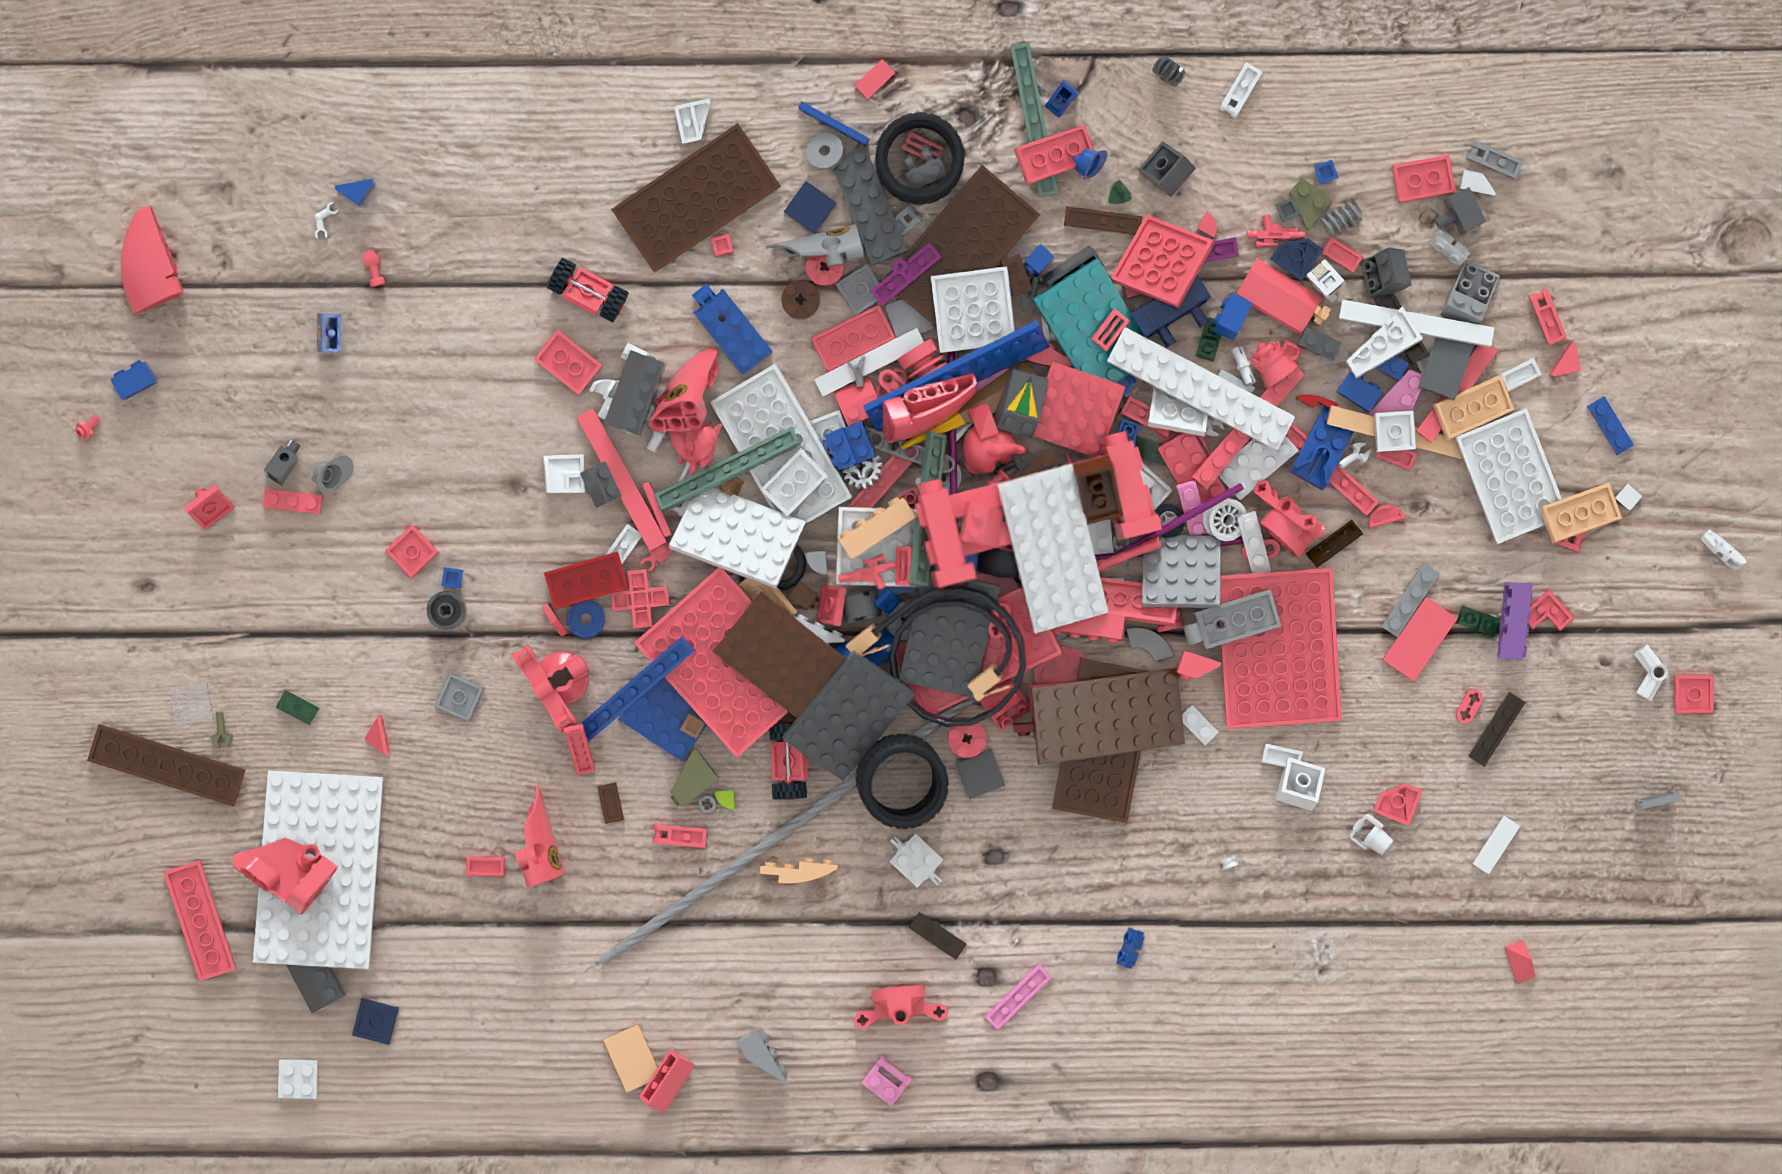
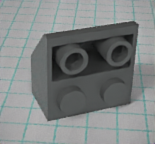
(1386, 272)

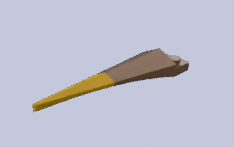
(989, 394)

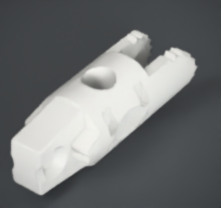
(1723, 550)

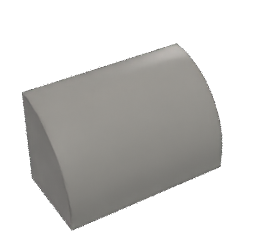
(817, 561)

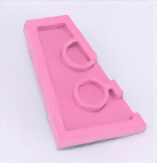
(1401, 396)

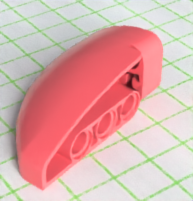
(925, 407)

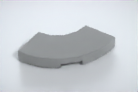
(1150, 641)

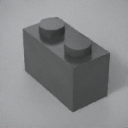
(1319, 344)
(600, 484)

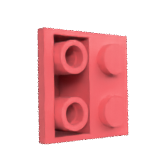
(1011, 711)

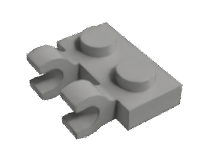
(926, 172)

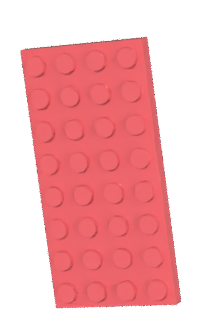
(1038, 648)

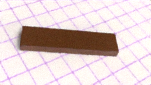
(1102, 220)

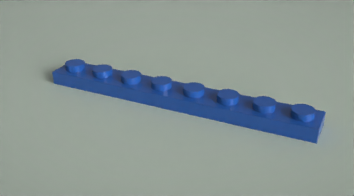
(637, 687)

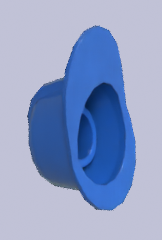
(1090, 162)

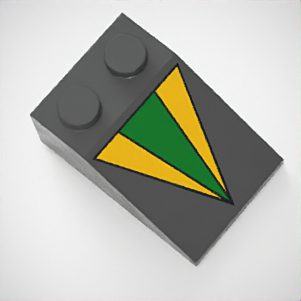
(1021, 403)

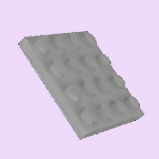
(1183, 573)

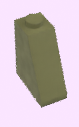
(693, 780)

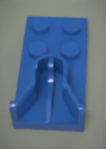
(1321, 452)

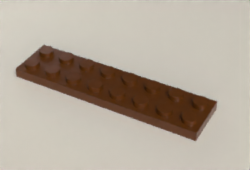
(166, 765)

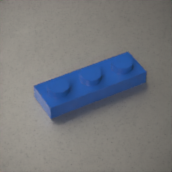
(1610, 425)

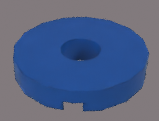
(597, 619)

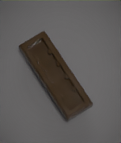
(1334, 543)
(937, 935)

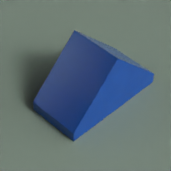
(1061, 98)
(356, 191)

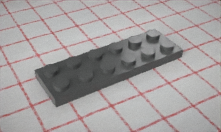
(869, 207)

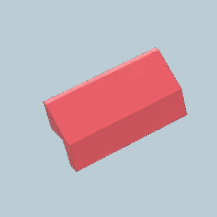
(1279, 296)

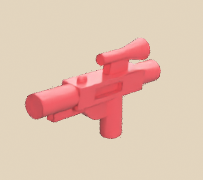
(1274, 231)
(869, 574)

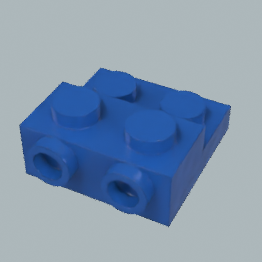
(849, 446)

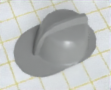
(332, 473)

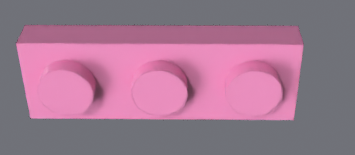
(1189, 500)

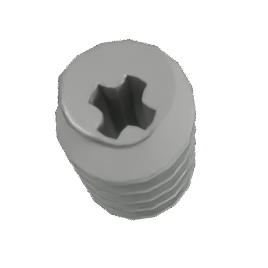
(1341, 218)

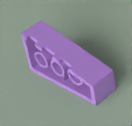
(1514, 621)

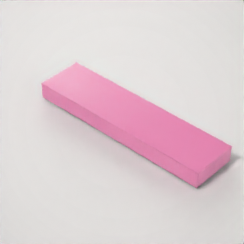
(1018, 997)

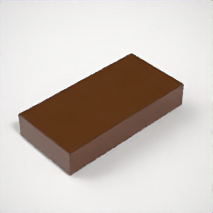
(610, 803)

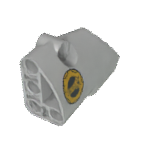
(837, 245)

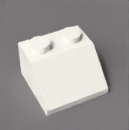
(1300, 784)

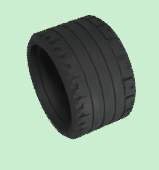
(908, 122)
(926, 808)

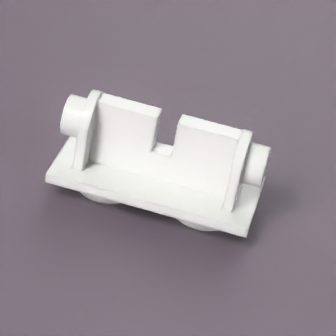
(1442, 243)

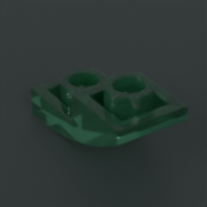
(1208, 342)
(1148, 449)
(1478, 621)

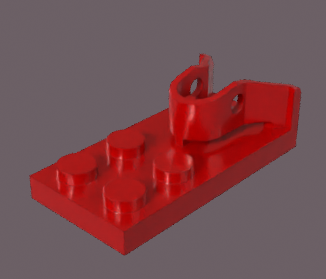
(586, 580)

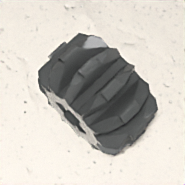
(1168, 71)

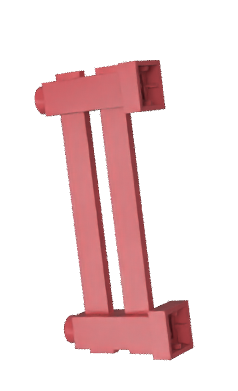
(939, 509)

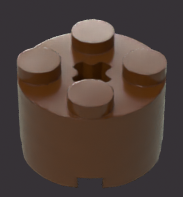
(792, 292)

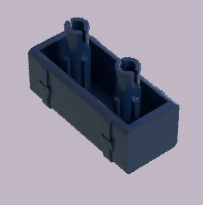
(1157, 315)

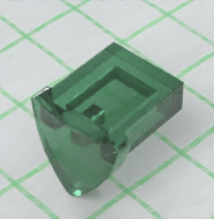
(1119, 193)

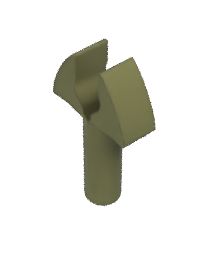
(221, 731)

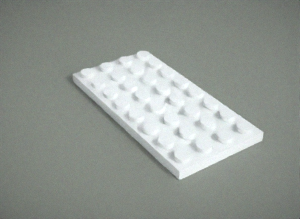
(764, 408)
(1052, 548)

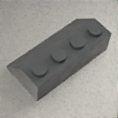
(635, 393)
(317, 985)

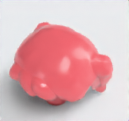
(981, 455)

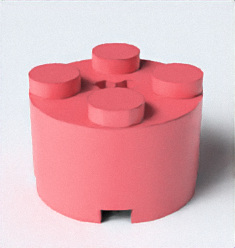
(823, 278)
(963, 749)

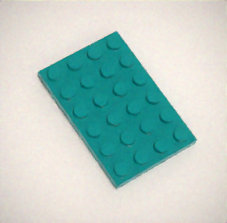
(1077, 310)

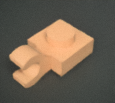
(1321, 314)

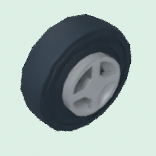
(1170, 513)

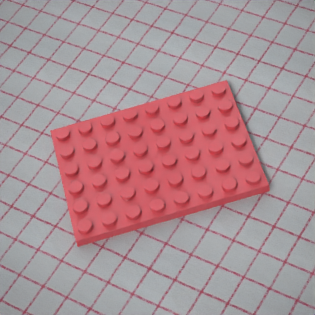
(1288, 670)
(714, 689)

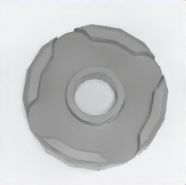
(823, 141)

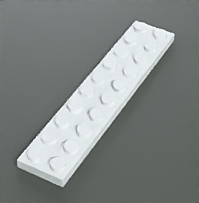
(1200, 389)

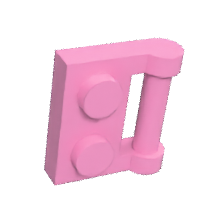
(882, 1085)

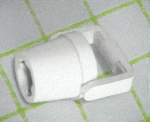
(1376, 840)

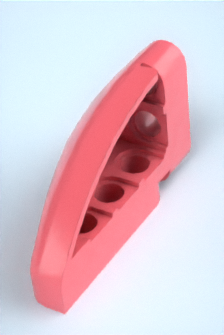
(147, 264)

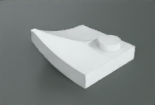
(563, 474)

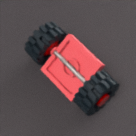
(587, 290)
(787, 765)

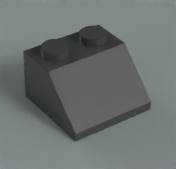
(1167, 168)

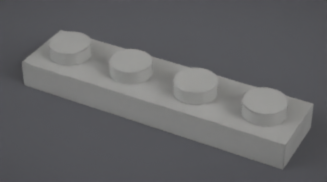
(1410, 600)

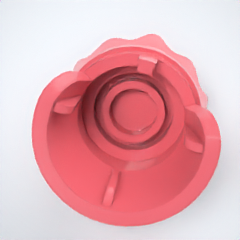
(1272, 363)

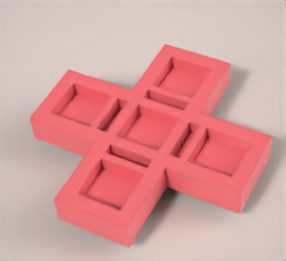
(640, 598)

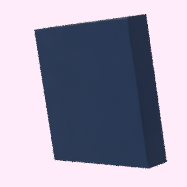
(810, 207)
(375, 1021)

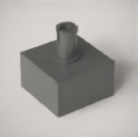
(1462, 211)

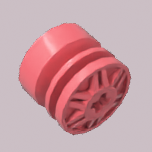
(921, 359)

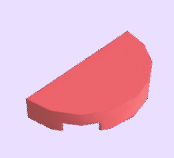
(1385, 514)

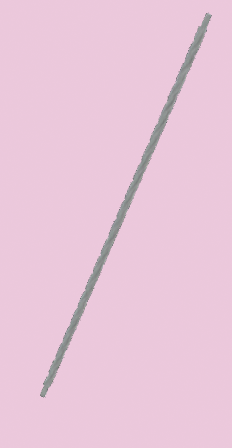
(770, 840)

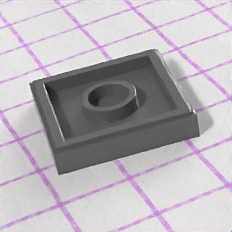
(980, 774)

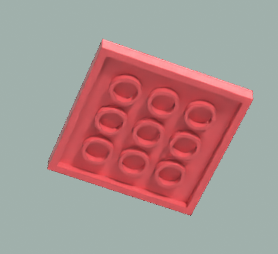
(1162, 261)
(1078, 409)

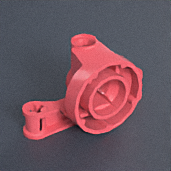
(1285, 522)
(539, 677)
(906, 999)

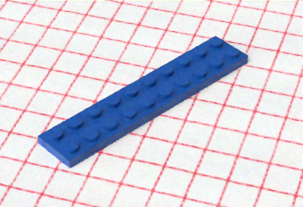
(981, 362)

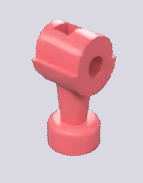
(372, 261)

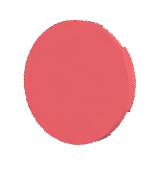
(1059, 668)

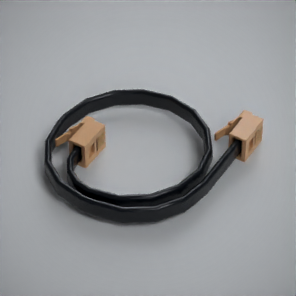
(981, 682)

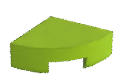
(726, 798)

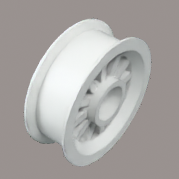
(1225, 530)

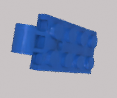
(735, 334)

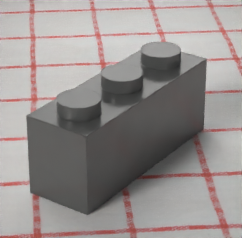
(1070, 266)

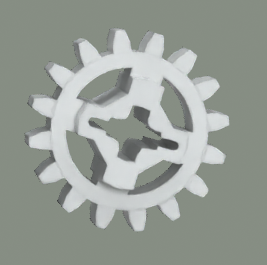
(865, 476)

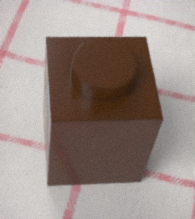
(804, 595)

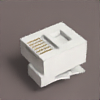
(1326, 280)

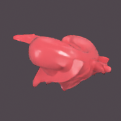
(695, 445)

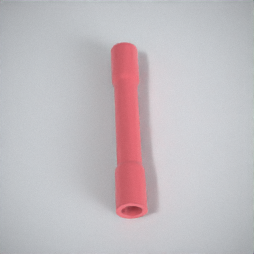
(1145, 547)

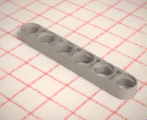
(901, 453)

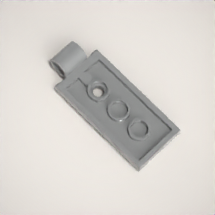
(1240, 617)

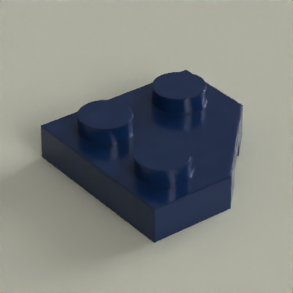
(1297, 256)

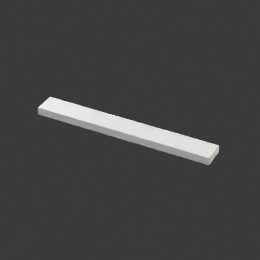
(1425, 324)

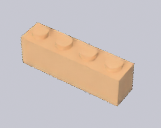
(876, 528)

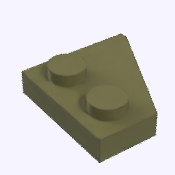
(1309, 202)

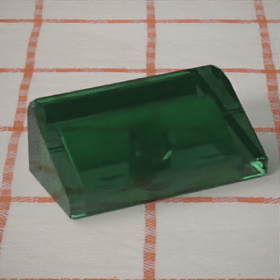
(297, 707)

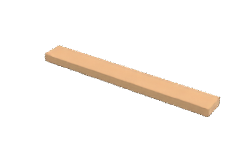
(1365, 424)

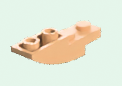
(807, 870)

